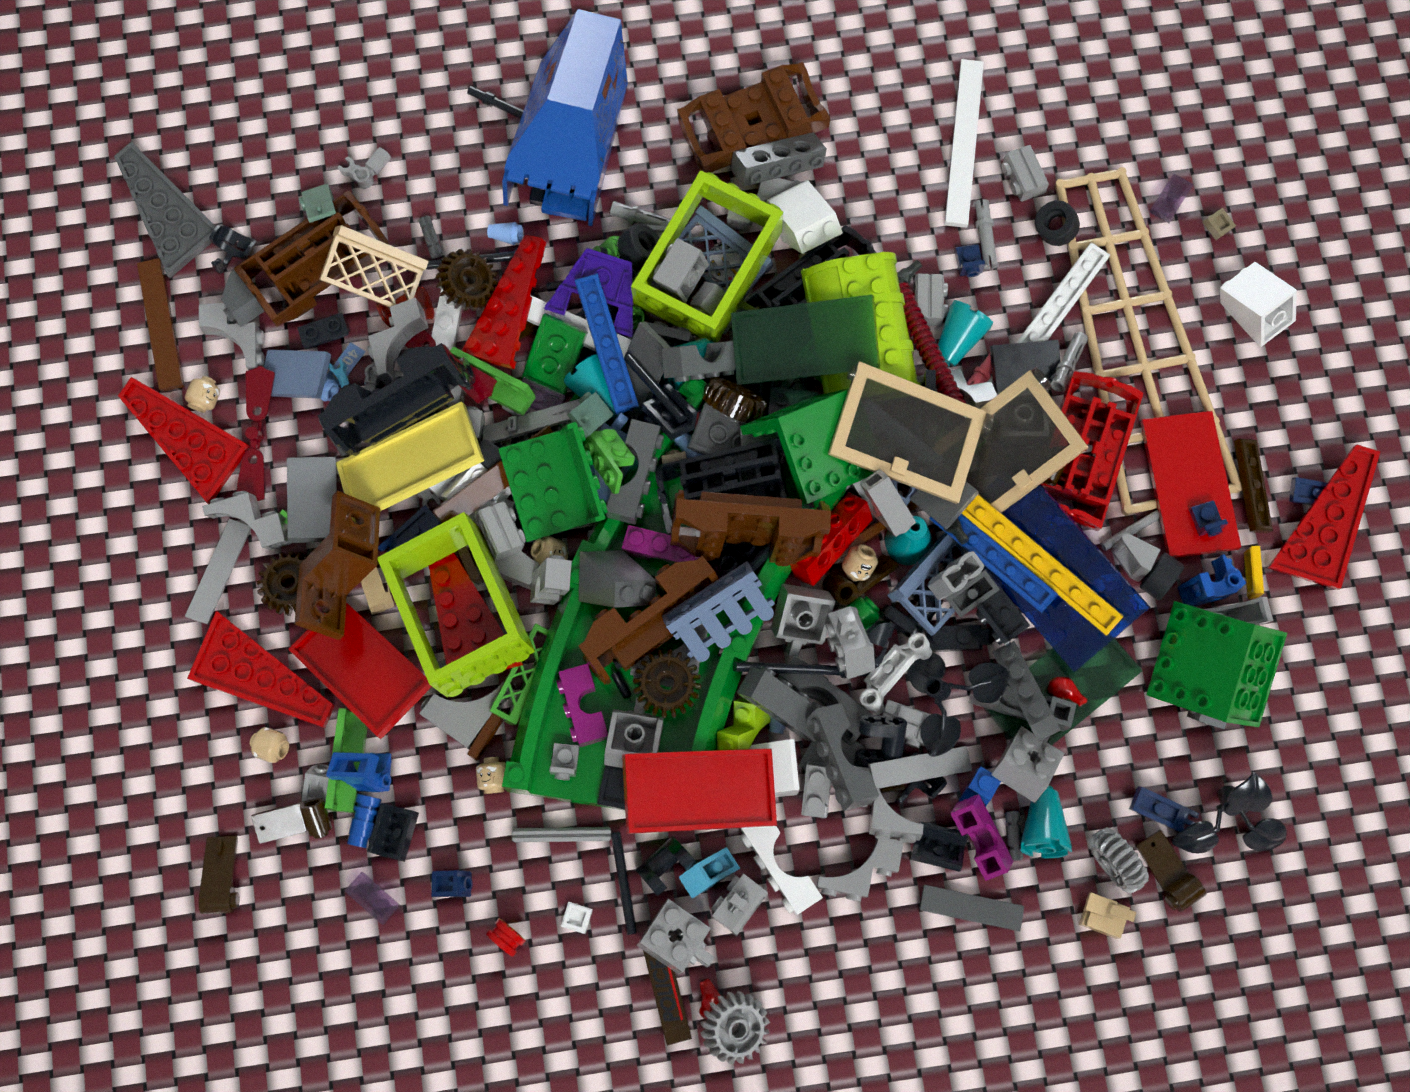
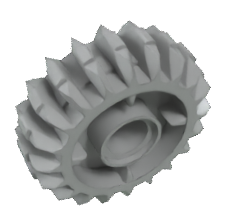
(1118, 860)
(724, 1016)

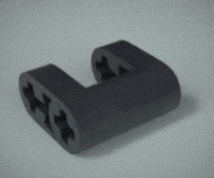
(908, 624)
(893, 733)
(661, 861)

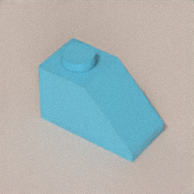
(709, 872)

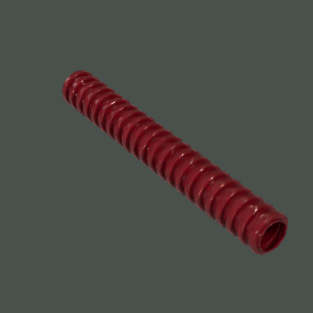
(927, 346)

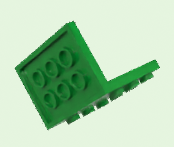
(806, 437)
(553, 482)
(1216, 665)

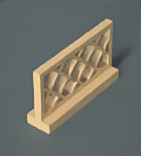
(375, 249)

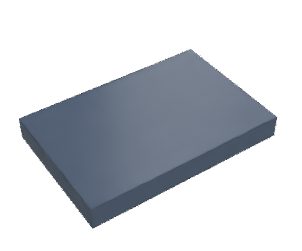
(298, 372)

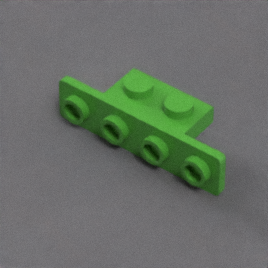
(608, 454)

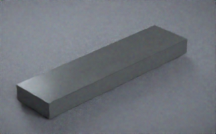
(971, 908)

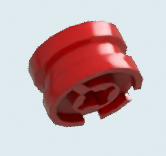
(505, 937)

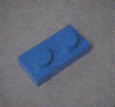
(565, 205)

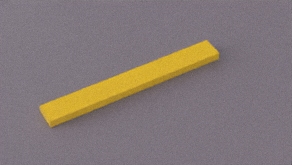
(1043, 565)

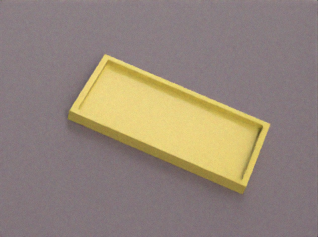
(412, 459)

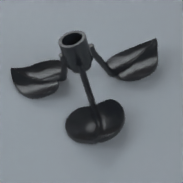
(943, 731)
(1249, 795)

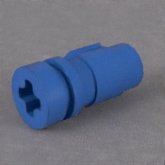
(362, 823)

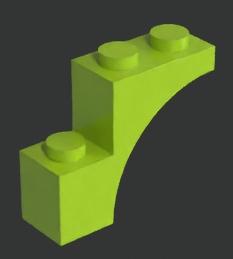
(747, 724)

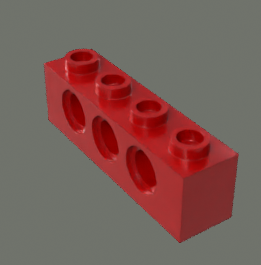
(847, 523)

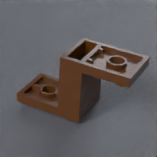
(337, 565)

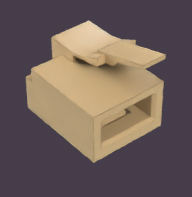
(375, 594)
(1105, 916)

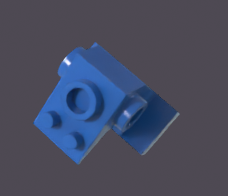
(1202, 590)
(372, 773)

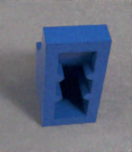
(982, 784)

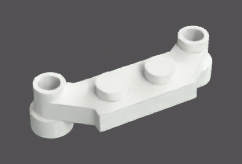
(891, 670)

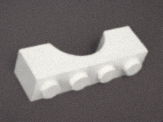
(798, 891)

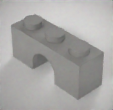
(551, 580)

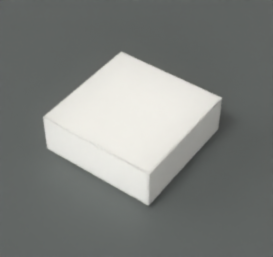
(576, 917)

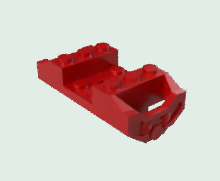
(1105, 428)

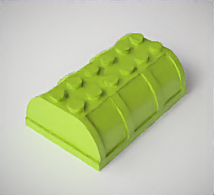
(867, 276)

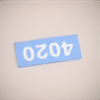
(350, 356)

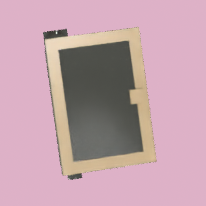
(908, 432)
(1025, 442)

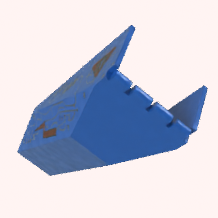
(572, 112)

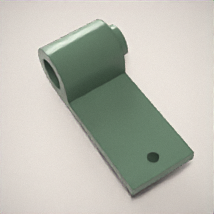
(318, 202)
(590, 413)

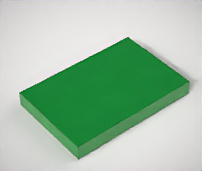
(554, 353)

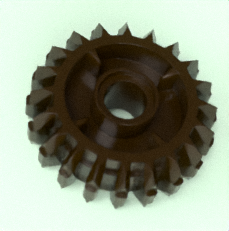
(456, 289)
(734, 400)
(274, 582)
(667, 668)

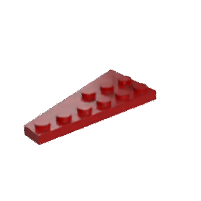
(506, 313)
(192, 443)
(1326, 534)
(461, 611)
(246, 670)

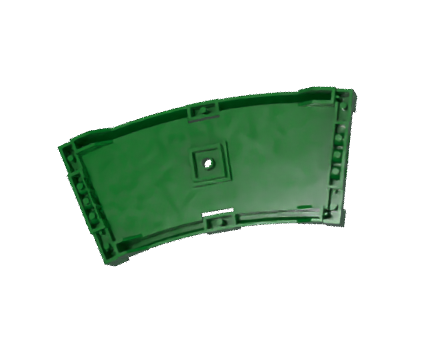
(543, 714)

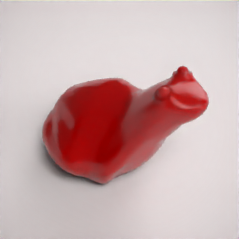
(1065, 689)
(709, 995)

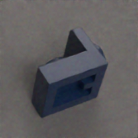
(969, 261)
(1207, 519)
(451, 883)

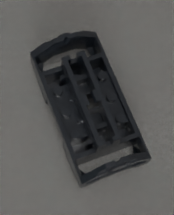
(788, 286)
(379, 413)
(754, 464)

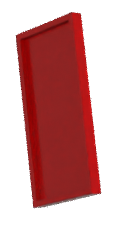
(1185, 473)
(363, 672)
(699, 790)

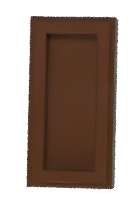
(485, 737)

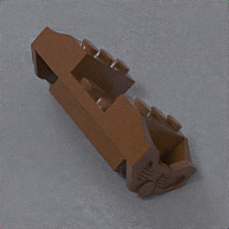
(753, 116)
(298, 258)
(747, 518)
(646, 631)

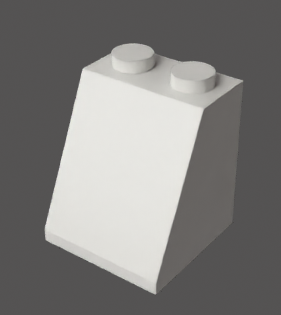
(806, 217)
(1259, 302)
(784, 766)

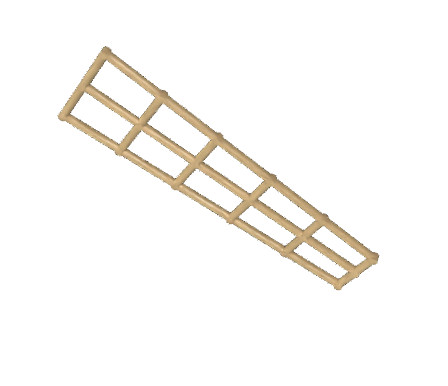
(1127, 303)

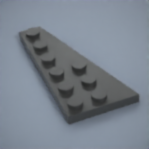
(169, 216)

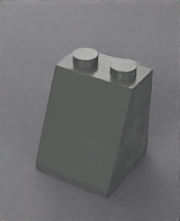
(613, 580)

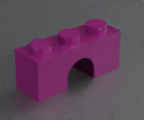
(651, 544)
(576, 684)
(991, 852)

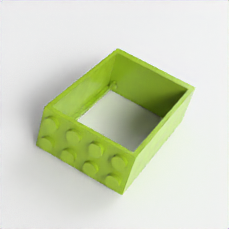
(737, 201)
(428, 549)

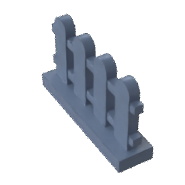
(710, 601)

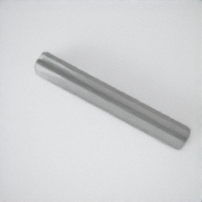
(569, 834)

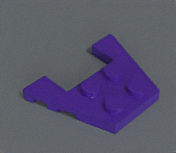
(615, 280)

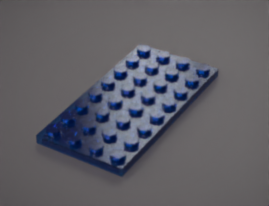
(1062, 538)

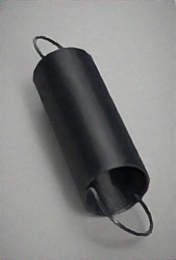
(621, 684)

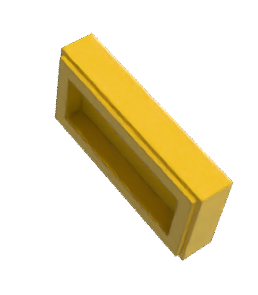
(1253, 572)

